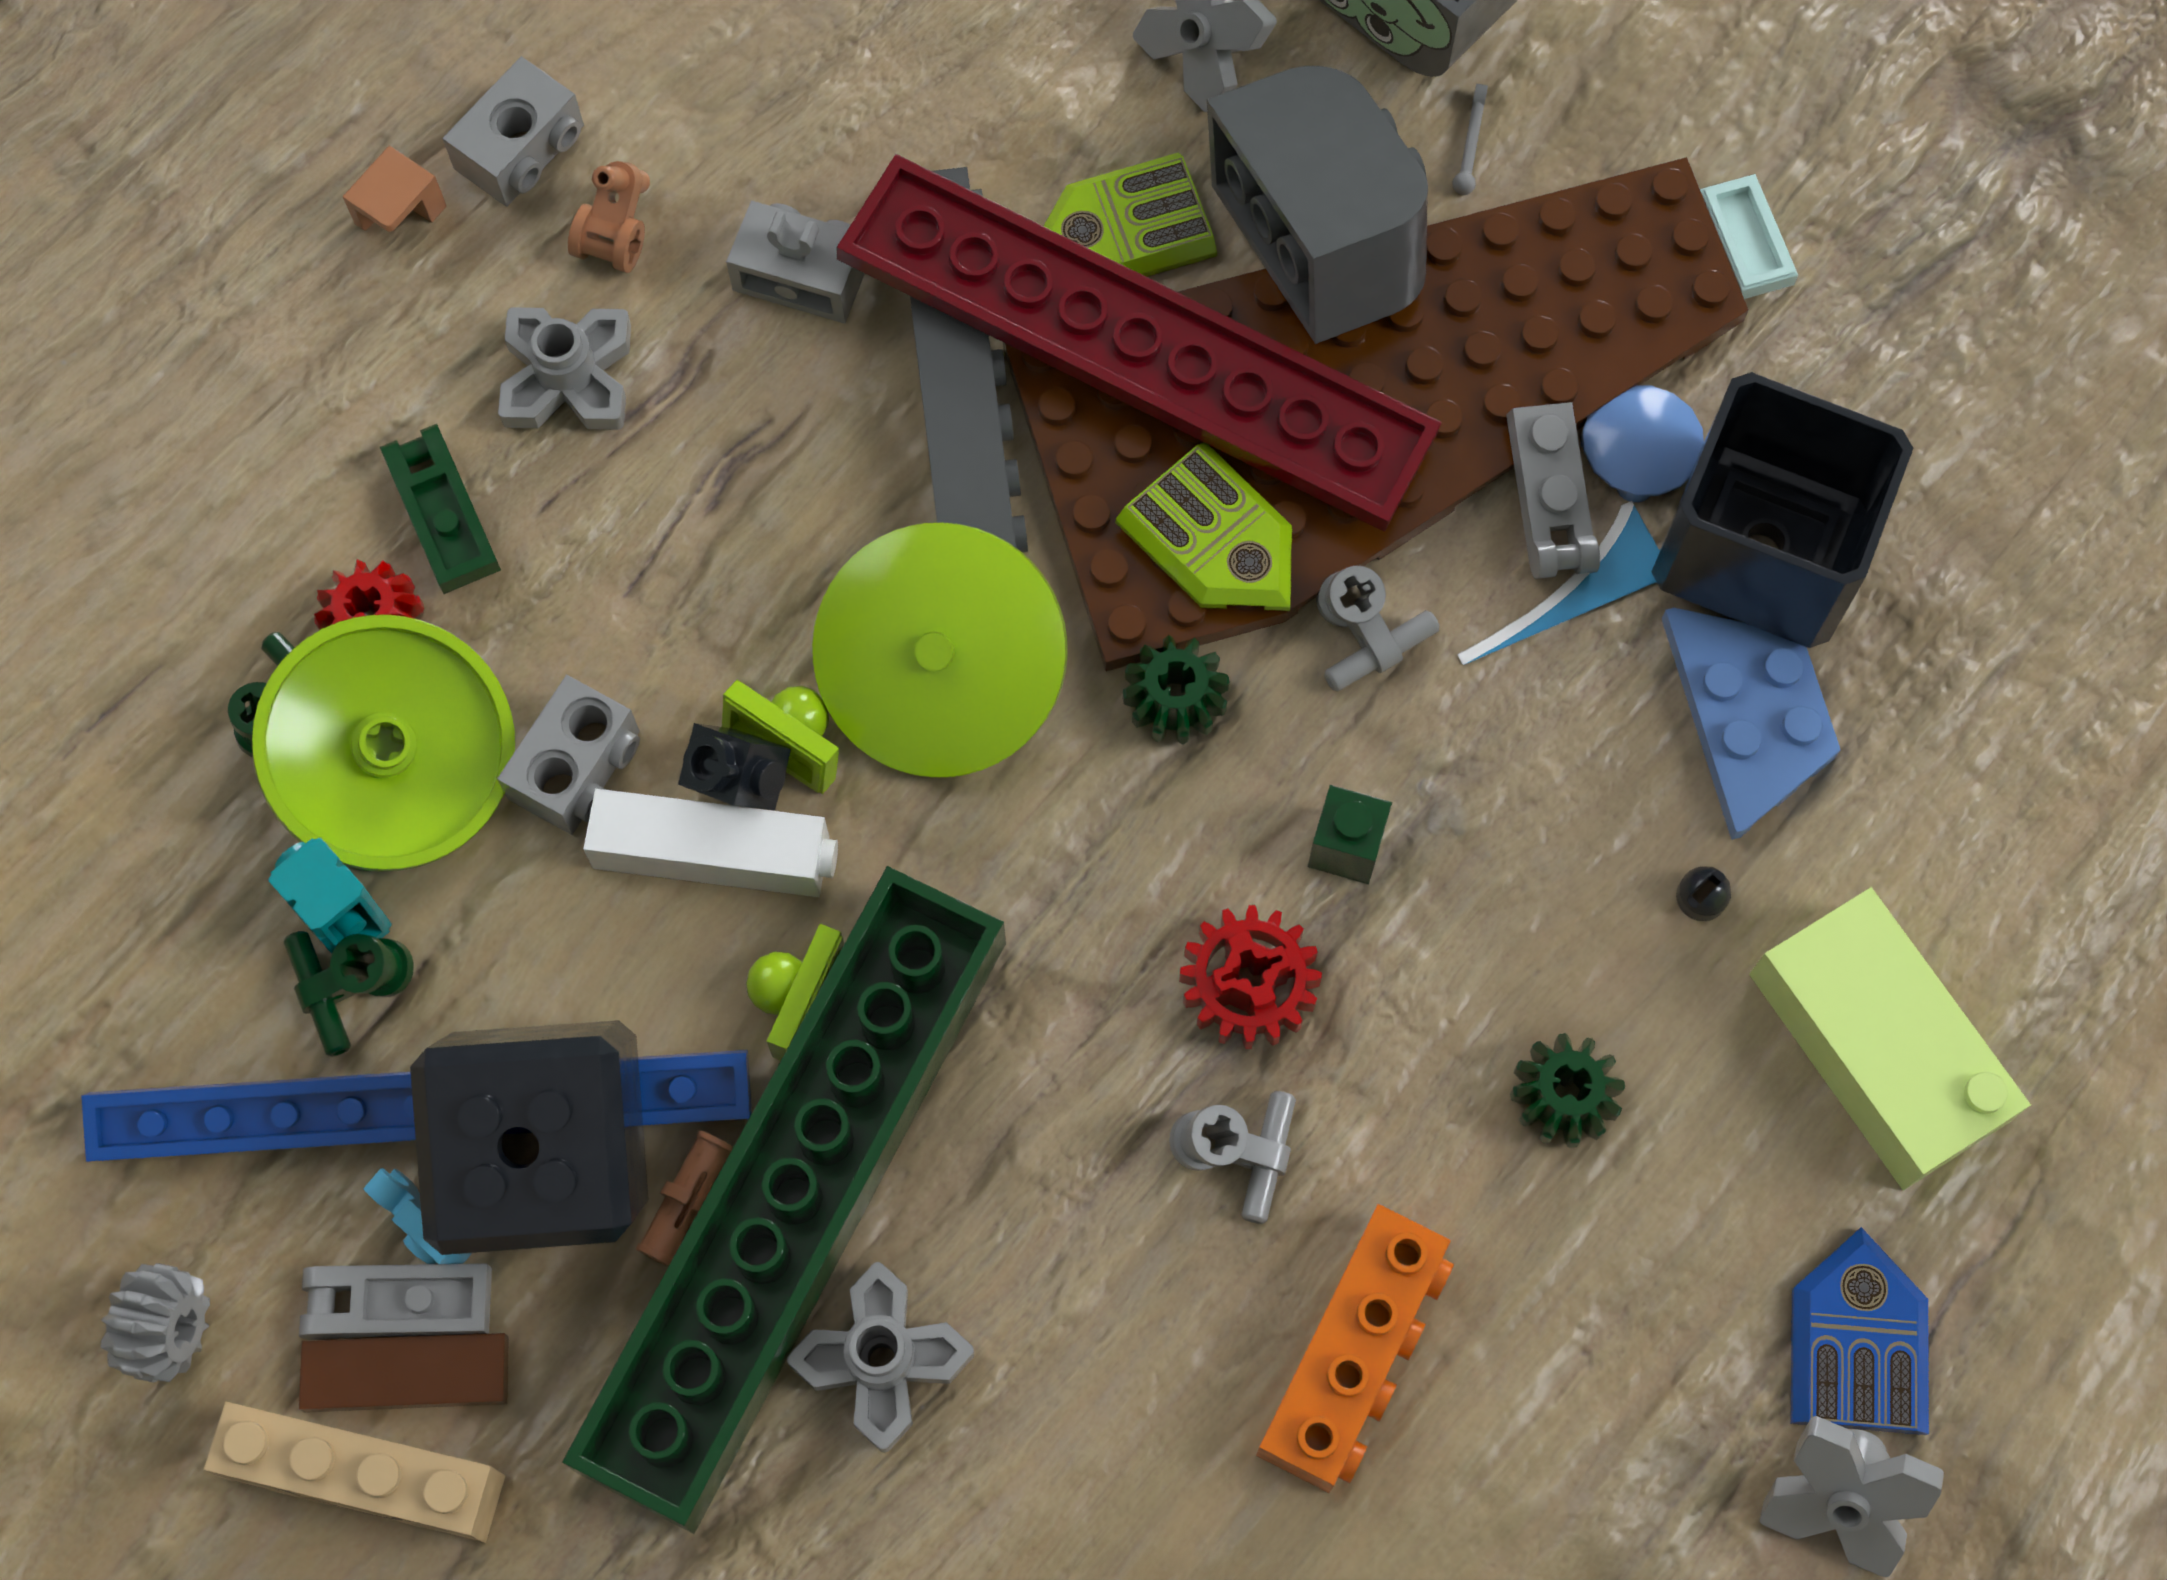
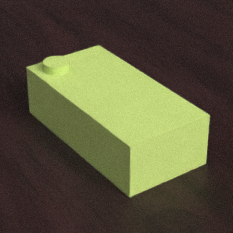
(1888, 1038)

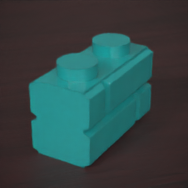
(326, 894)

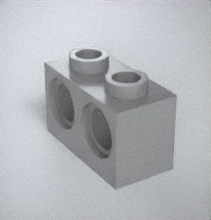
(554, 750)

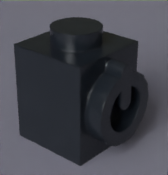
(734, 767)

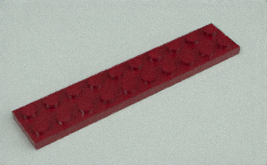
(1139, 341)

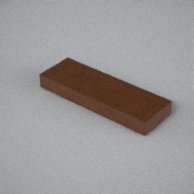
(404, 1372)

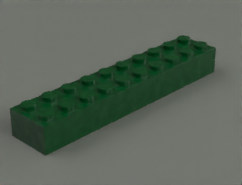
(787, 1201)

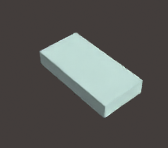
(1750, 236)

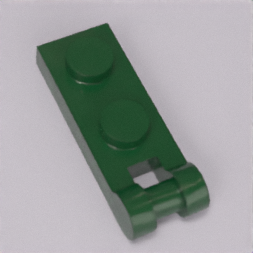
(441, 510)

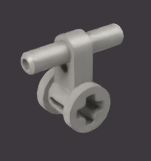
(1378, 644)
(1263, 1154)

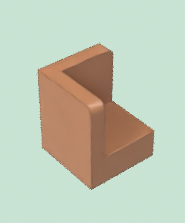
(391, 191)

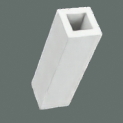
(709, 843)

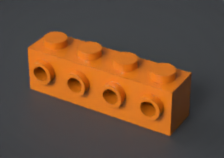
(1354, 1349)

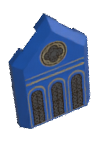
(1860, 1343)

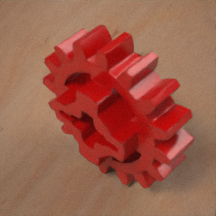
(1241, 952)

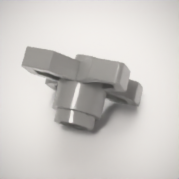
(1206, 36)
(565, 366)
(842, 1357)
(1853, 1489)

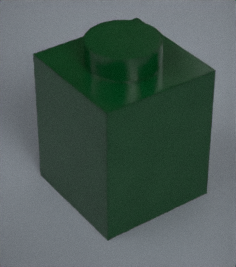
(1349, 834)

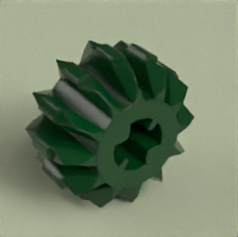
(1175, 666)
(1567, 1113)

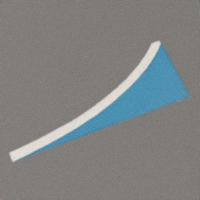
(1624, 567)

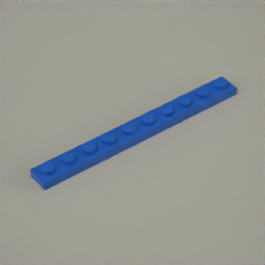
(360, 1109)

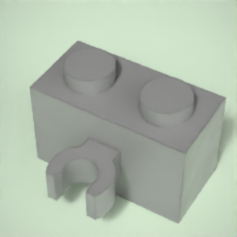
(793, 261)

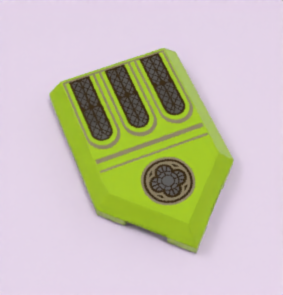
(1138, 216)
(1213, 534)

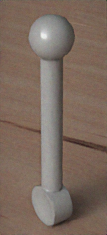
(1464, 181)

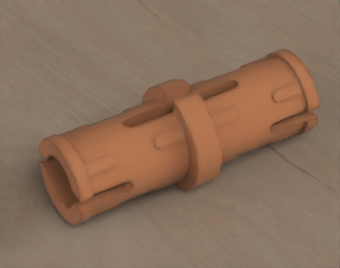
(684, 1198)

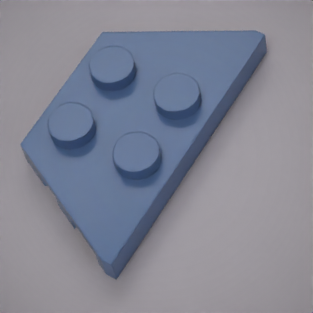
(1752, 711)

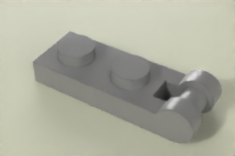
(1552, 489)
(397, 1300)

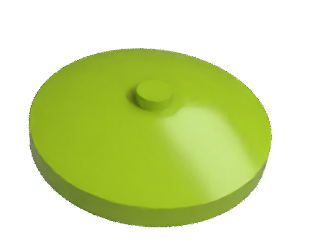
(939, 649)
(383, 742)

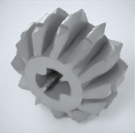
(155, 1322)

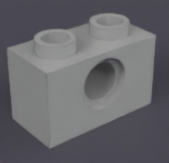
(518, 102)

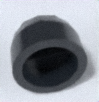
(1716, 900)

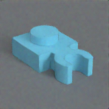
(402, 1199)

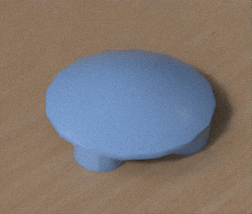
(1643, 442)

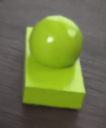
(792, 720)
(788, 986)

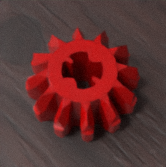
(366, 591)

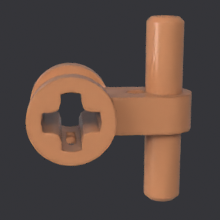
(611, 217)

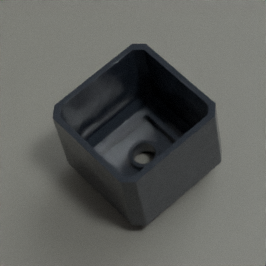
(1804, 478)
(580, 1100)

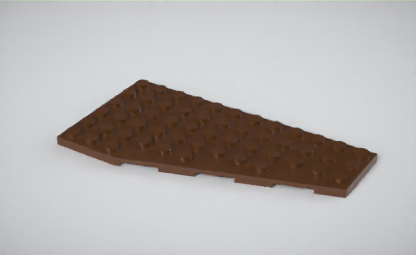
(1515, 312)

